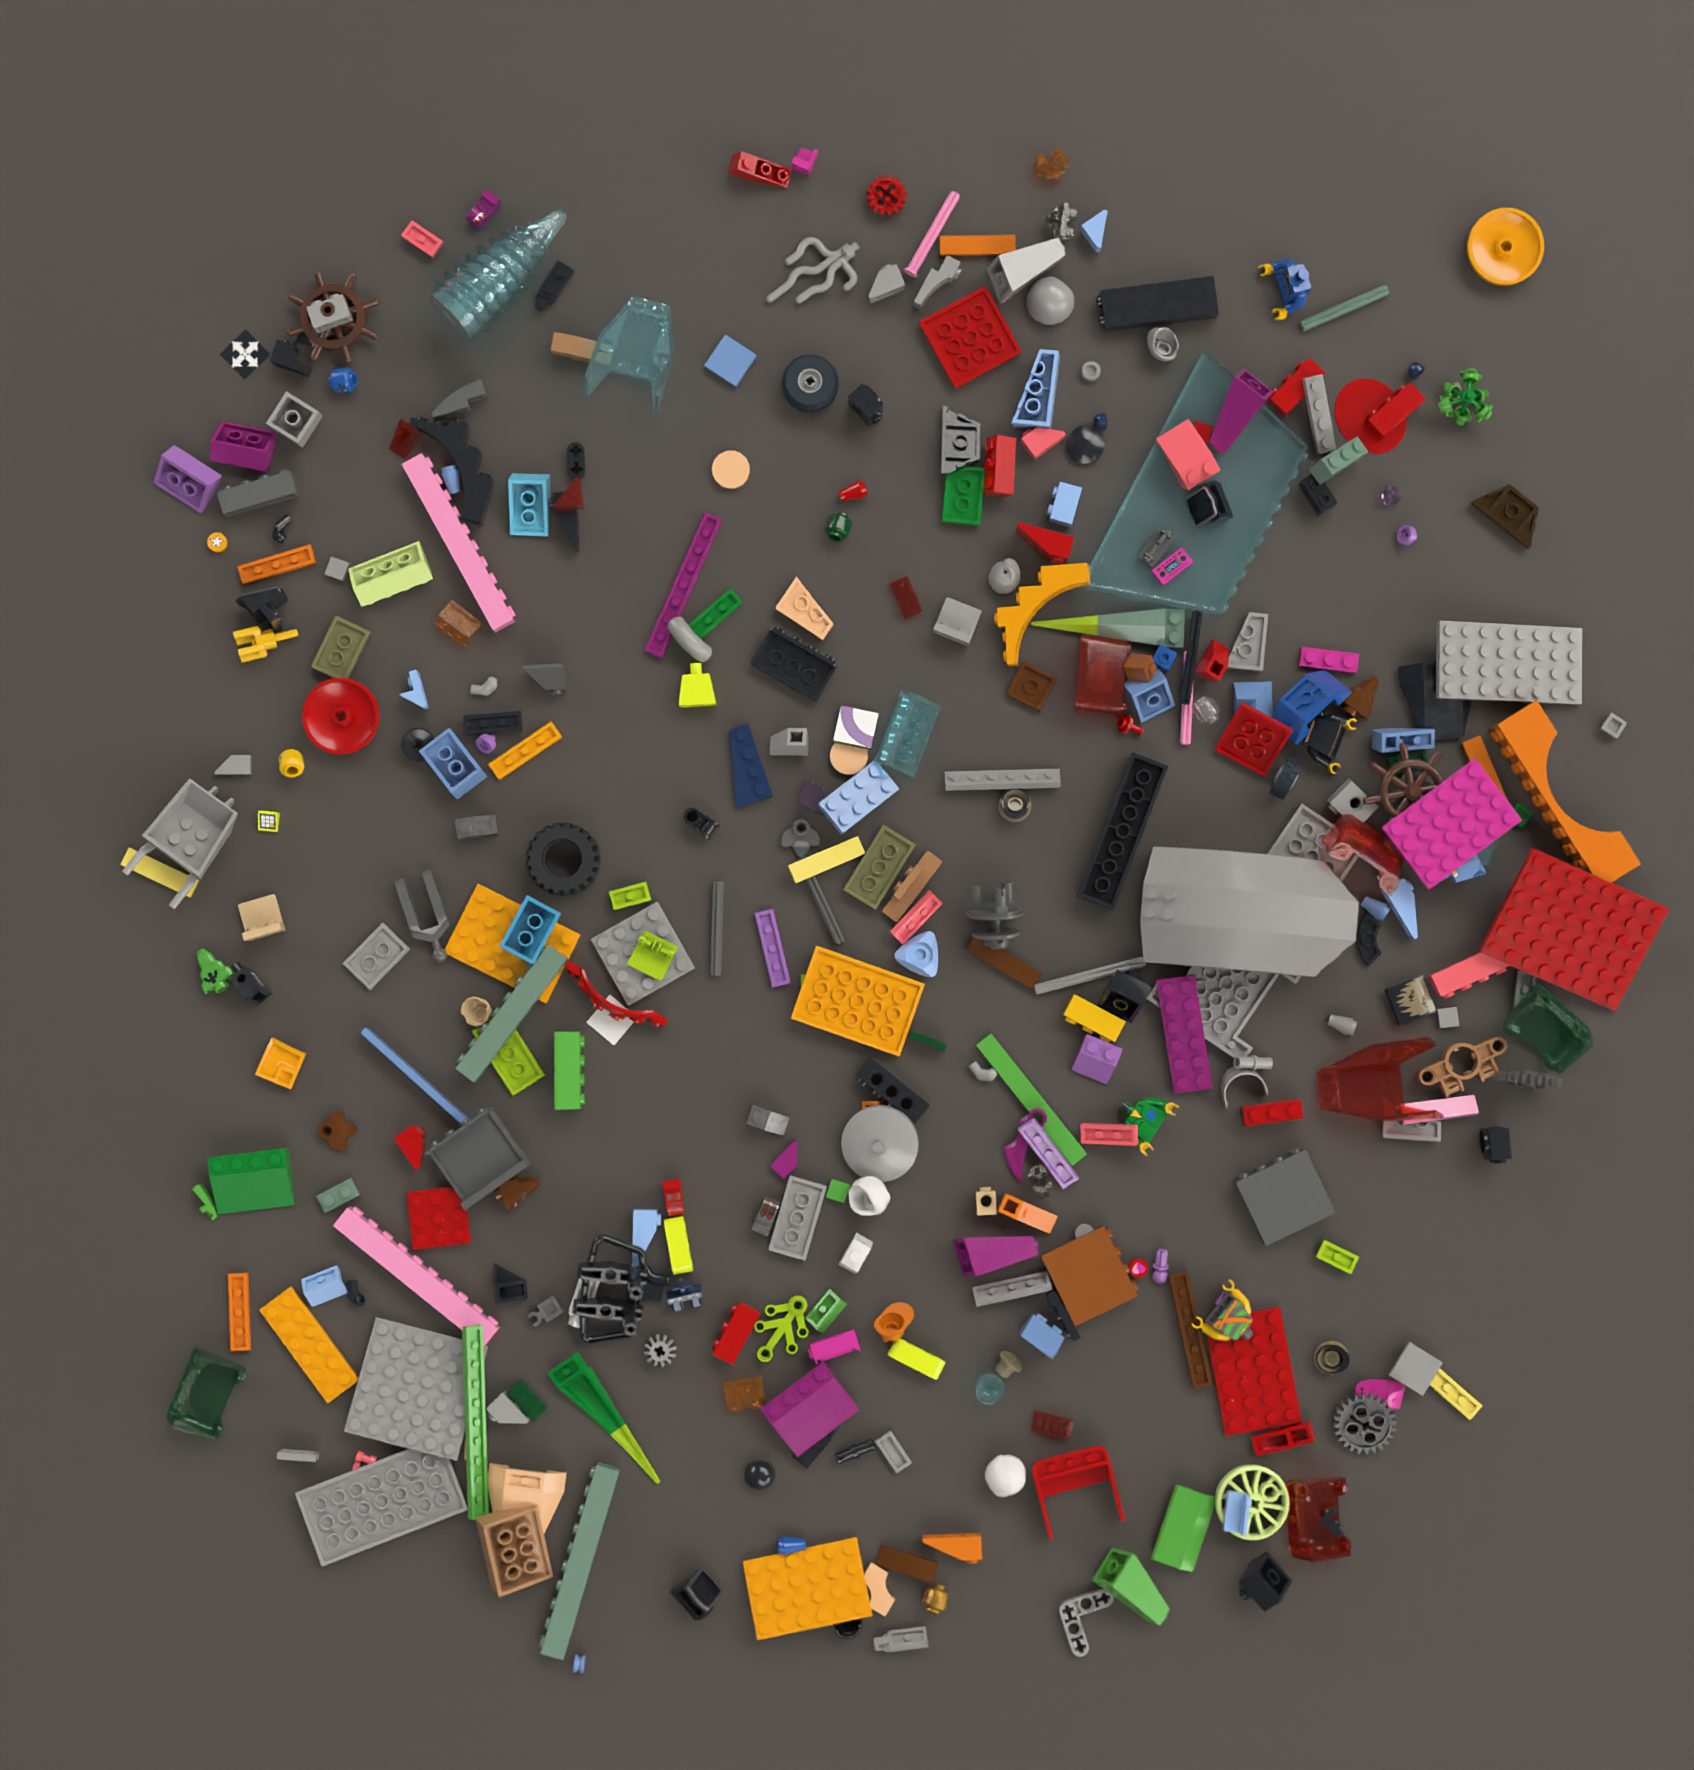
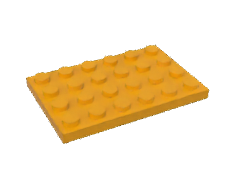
(482, 931)
(857, 1001)
(807, 1588)

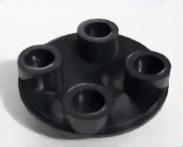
(1085, 444)

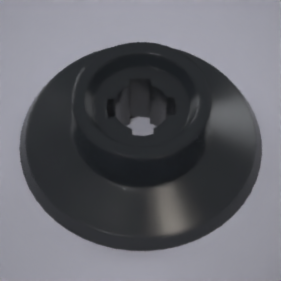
(408, 742)

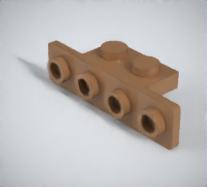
(908, 890)

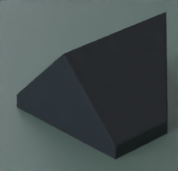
(508, 1286)

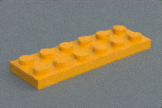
(309, 1344)

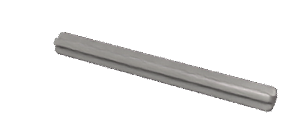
(1089, 975)

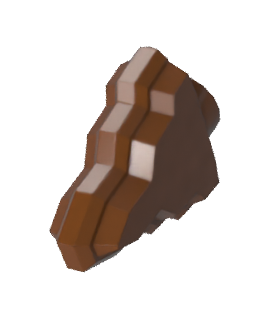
(1361, 699)
(515, 1190)

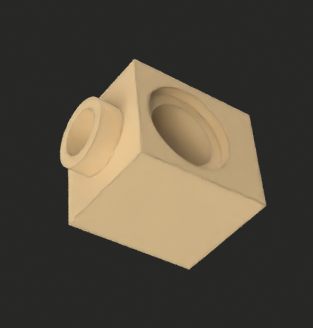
(991, 1208)

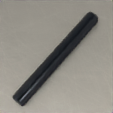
(1191, 656)

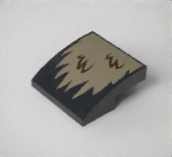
(1410, 1000)

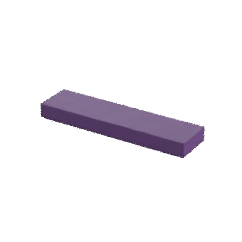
(772, 948)
(1048, 1153)

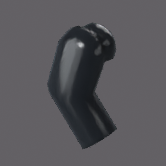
(279, 527)
(354, 1295)

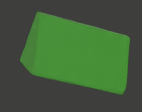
(825, 1311)

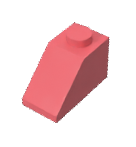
(1040, 440)

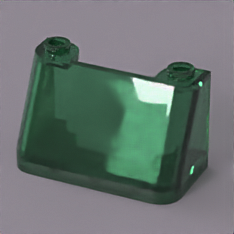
(1549, 1028)
(204, 1394)

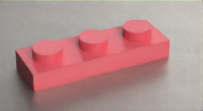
(916, 917)
(1109, 1134)

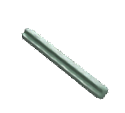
(1344, 307)

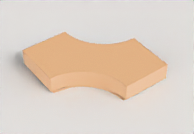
(880, 1599)

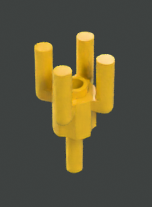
(261, 641)

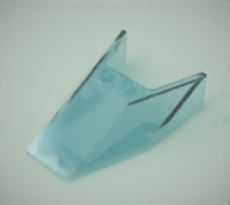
(636, 346)

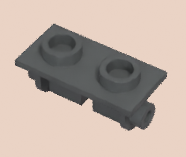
(1156, 546)

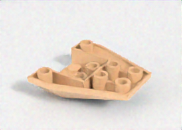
(523, 1488)

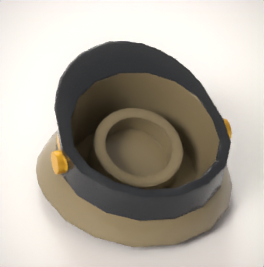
(1014, 805)
(1331, 1357)

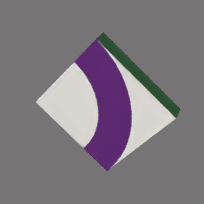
(855, 727)

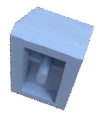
(1094, 230)

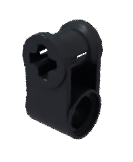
(701, 823)

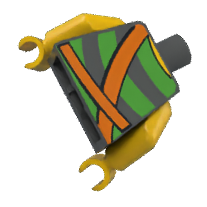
(1229, 1318)

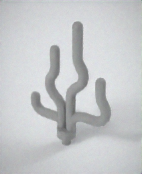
(834, 258)

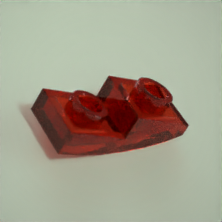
(905, 597)

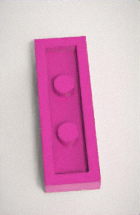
(1328, 660)

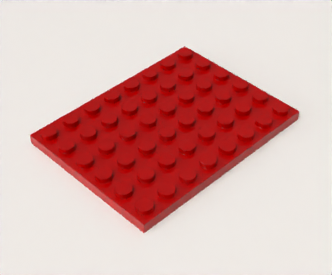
(1573, 929)

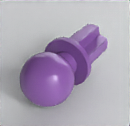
(1160, 1274)

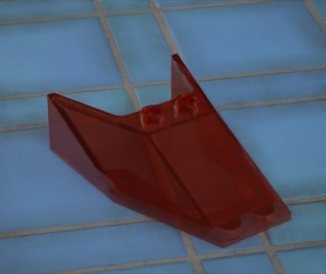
(1371, 1082)

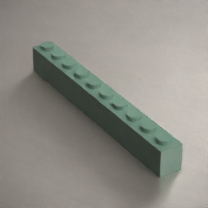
(580, 1560)

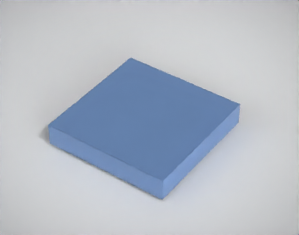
(730, 361)

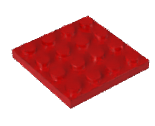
(970, 337)

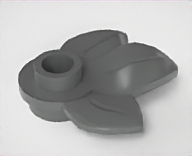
(800, 840)

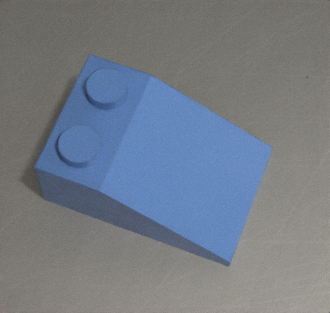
(453, 763)

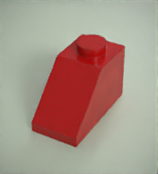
(412, 1144)

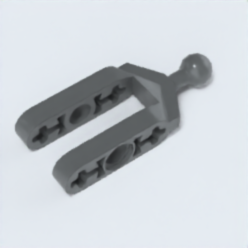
(431, 934)

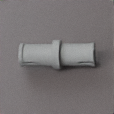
(1253, 1062)

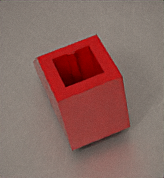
(1213, 662)

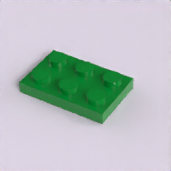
(964, 496)

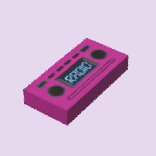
(1172, 566)

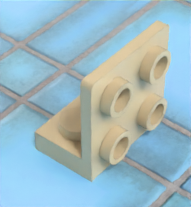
(261, 917)

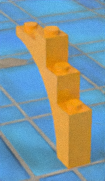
(1015, 619)

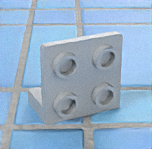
(957, 621)

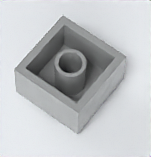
(294, 419)

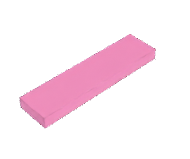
(1450, 1107)

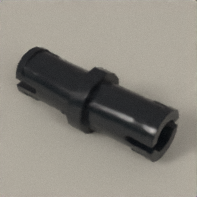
(855, 1451)

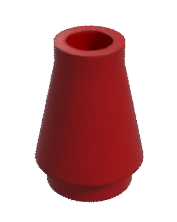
(854, 491)

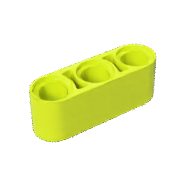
(678, 1245)
(916, 1358)

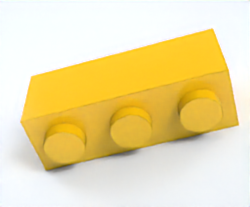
(1093, 1019)

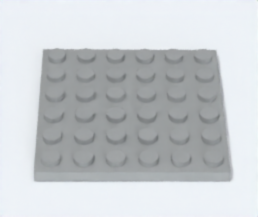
(411, 1390)

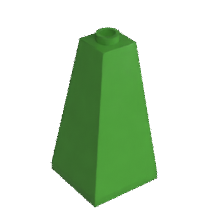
(1130, 1584)

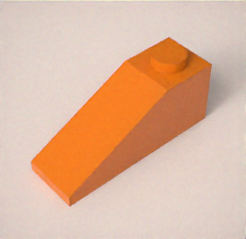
(962, 1546)

